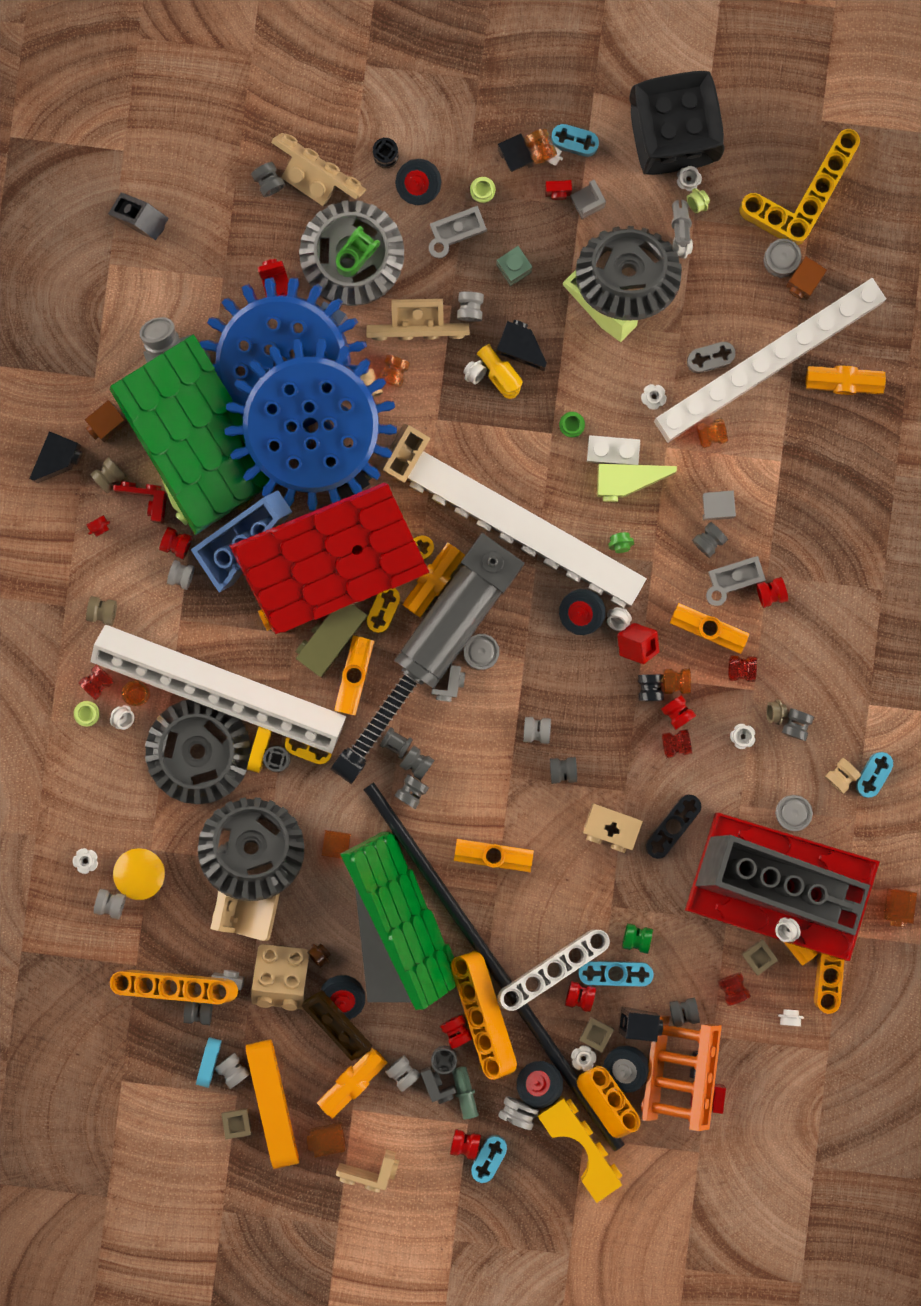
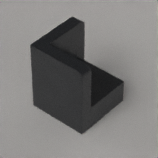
(515, 153)

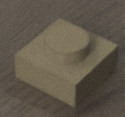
(759, 957)
(596, 1034)
(236, 1123)

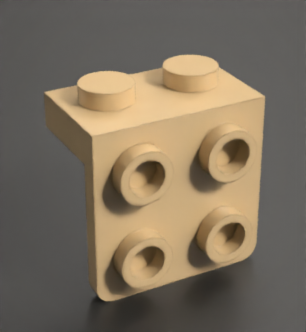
(245, 917)
(280, 977)
(371, 1180)

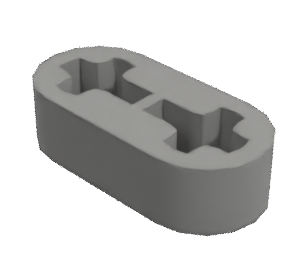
(712, 363)

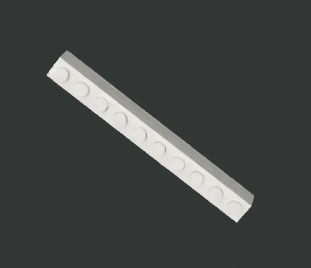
(770, 360)
(526, 529)
(217, 688)

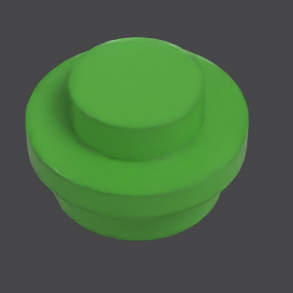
(572, 424)
(621, 542)

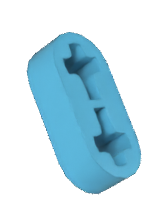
(576, 134)
(868, 772)
(208, 1062)
(494, 1162)

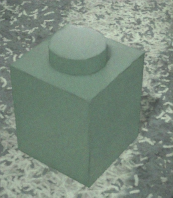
(514, 266)

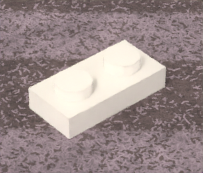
(613, 450)

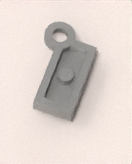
(456, 229)
(734, 577)

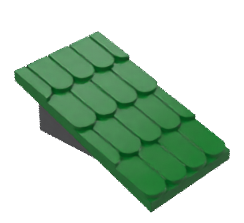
(181, 422)
(398, 932)

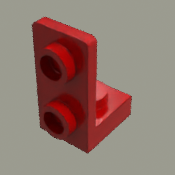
(274, 269)
(156, 508)

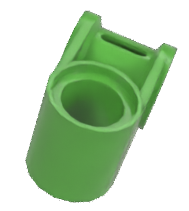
(359, 248)

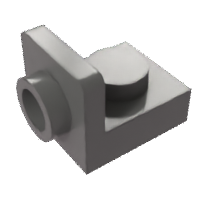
(433, 1082)

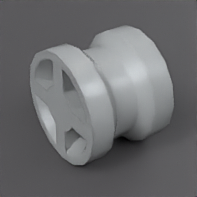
(180, 574)

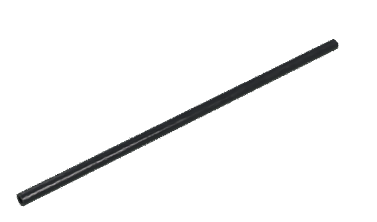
(480, 946)

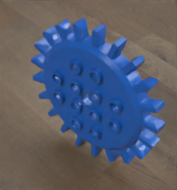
(253, 326)
(307, 377)

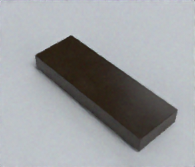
(336, 1025)

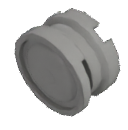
(782, 258)
(159, 336)
(481, 651)
(794, 813)
(518, 1113)

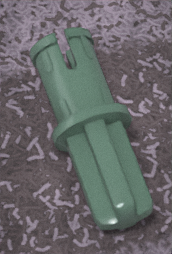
(465, 1092)

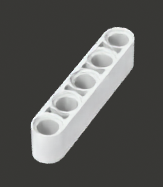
(566, 968)

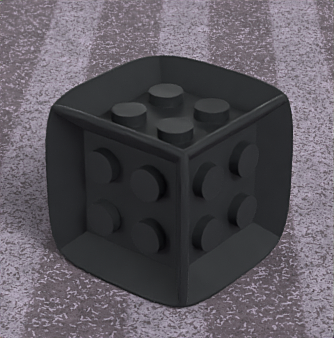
(676, 122)

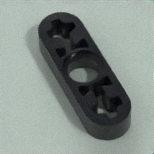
(662, 826)

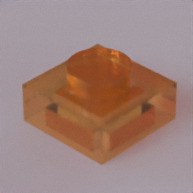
(335, 843)

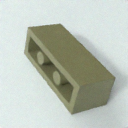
(330, 638)

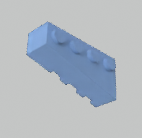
(214, 551)

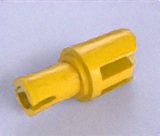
(501, 373)

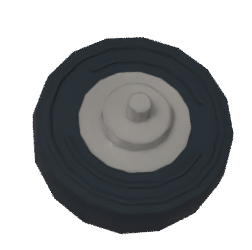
(627, 1067)

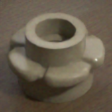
(776, 712)

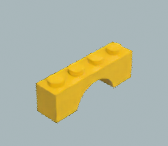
(599, 1176)

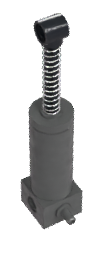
(439, 638)

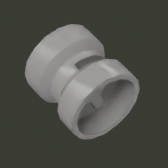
(470, 306)
(531, 733)
(109, 904)
(398, 1068)
(232, 1070)

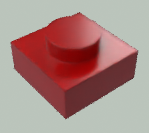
(558, 189)

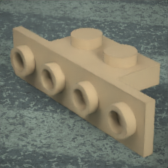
(313, 174)
(417, 319)

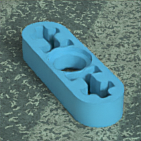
(622, 982)

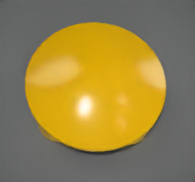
(139, 874)

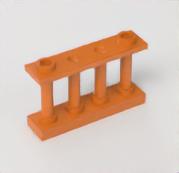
(701, 1089)

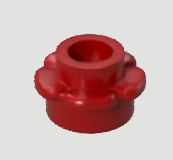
(98, 526)

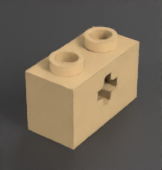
(406, 452)
(601, 816)

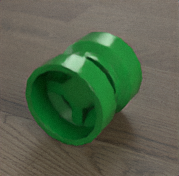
(637, 938)

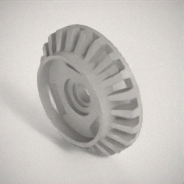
(336, 225)

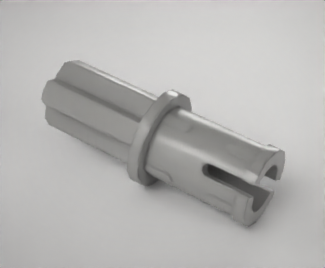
(681, 223)

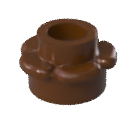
(319, 955)

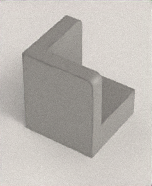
(588, 200)
(718, 505)

